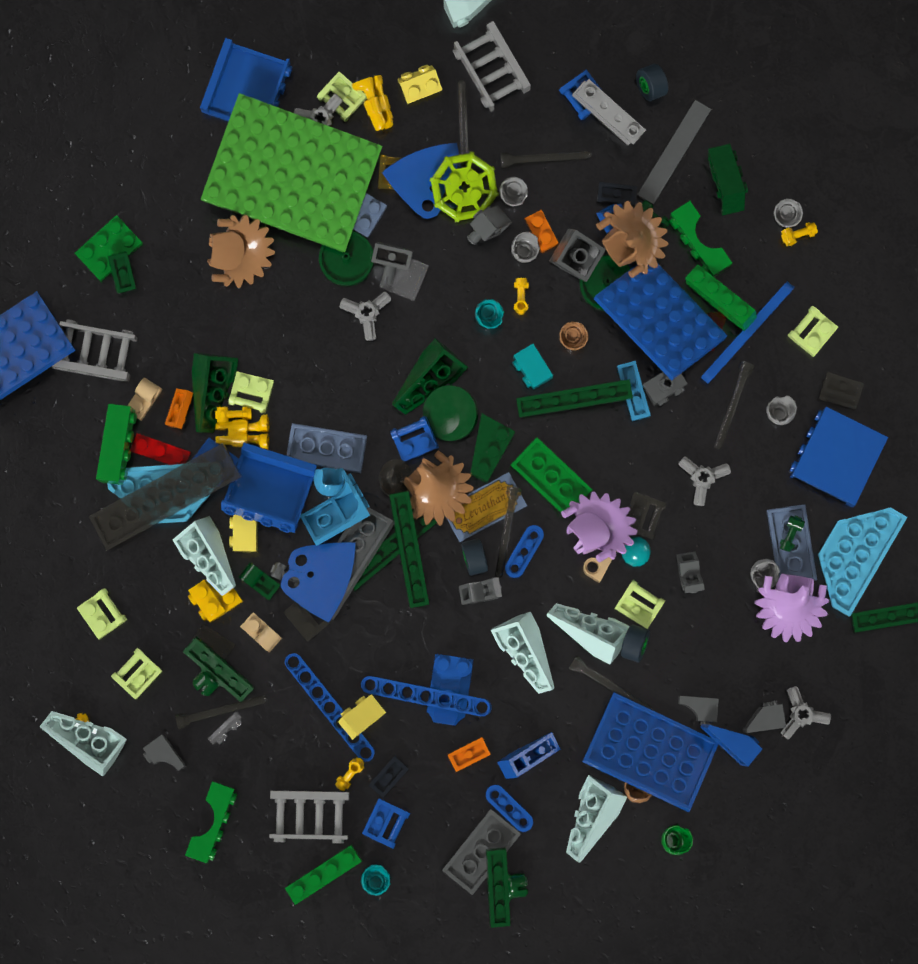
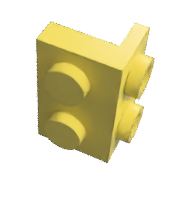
(419, 83)

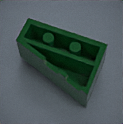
(727, 178)
(490, 447)

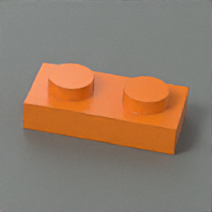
(540, 227)
(179, 408)
(469, 754)

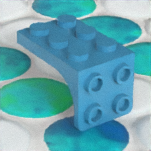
(337, 512)

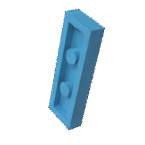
(638, 405)

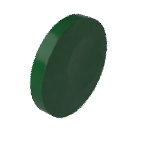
(347, 267)
(603, 275)
(451, 412)

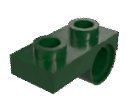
(259, 581)

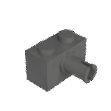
(488, 224)
(392, 258)
(661, 387)

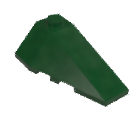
(433, 370)
(211, 383)

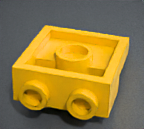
(211, 601)

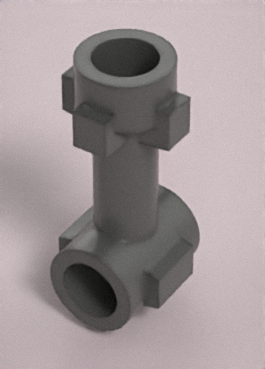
(279, 570)

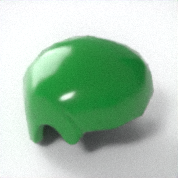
(677, 840)

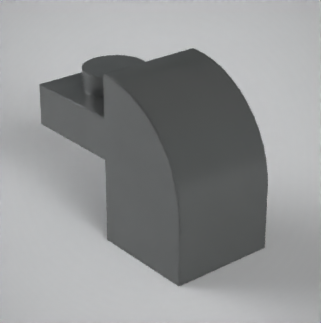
(690, 572)
(480, 591)

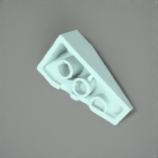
(463, 10)
(204, 548)
(597, 635)
(525, 645)
(88, 742)
(597, 811)

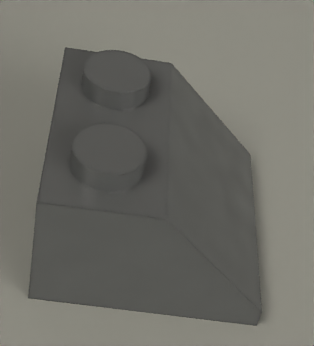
(577, 254)
(766, 718)

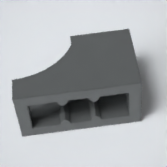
(704, 708)
(162, 751)

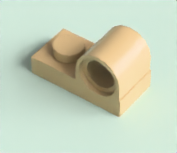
(144, 397)
(602, 567)
(261, 632)

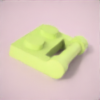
(343, 88)
(817, 336)
(252, 386)
(635, 609)
(97, 618)
(141, 678)

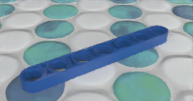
(745, 335)
(435, 696)
(320, 702)

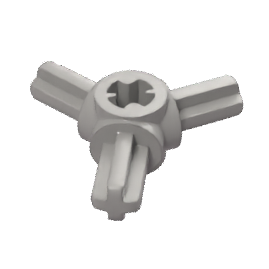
(327, 110)
(359, 308)
(695, 472)
(811, 715)

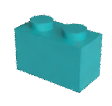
(532, 367)

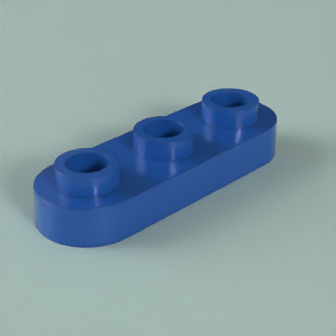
(528, 543)
(516, 814)

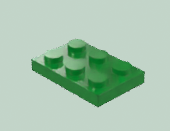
(111, 239)

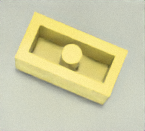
(244, 535)
(358, 719)

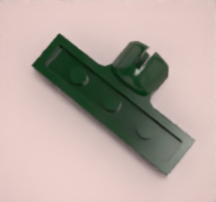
(215, 672)
(502, 887)

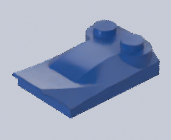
(450, 675)

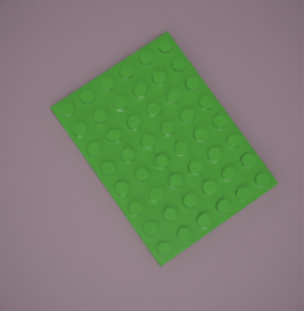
(291, 172)

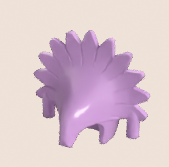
(600, 526)
(791, 606)

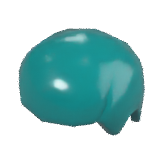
(489, 313)
(638, 553)
(375, 880)

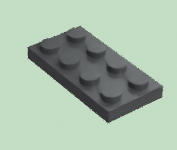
(469, 863)

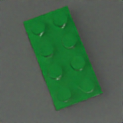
(550, 475)

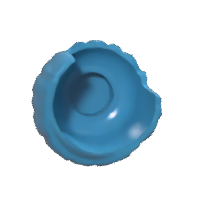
(328, 481)

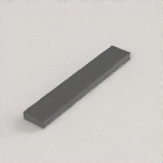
(674, 152)

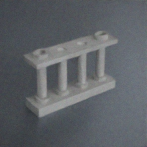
(510, 66)
(608, 112)
(100, 369)
(300, 798)

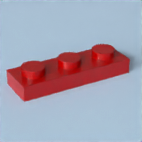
(159, 450)

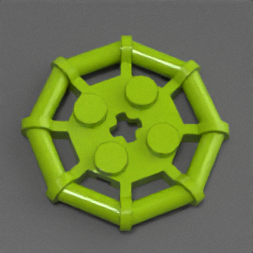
(455, 180)

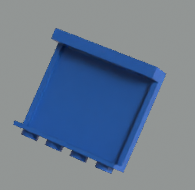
(244, 73)
(838, 456)
(270, 488)

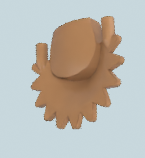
(633, 237)
(240, 250)
(438, 489)

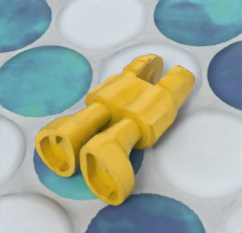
(376, 106)
(238, 432)

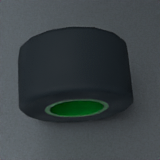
(652, 82)
(474, 556)
(635, 643)

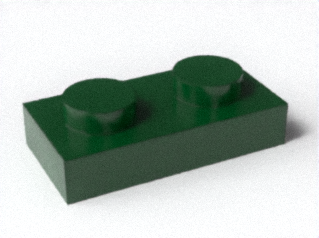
(121, 272)

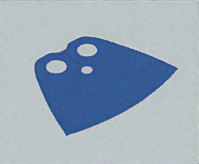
(412, 175)
(332, 572)

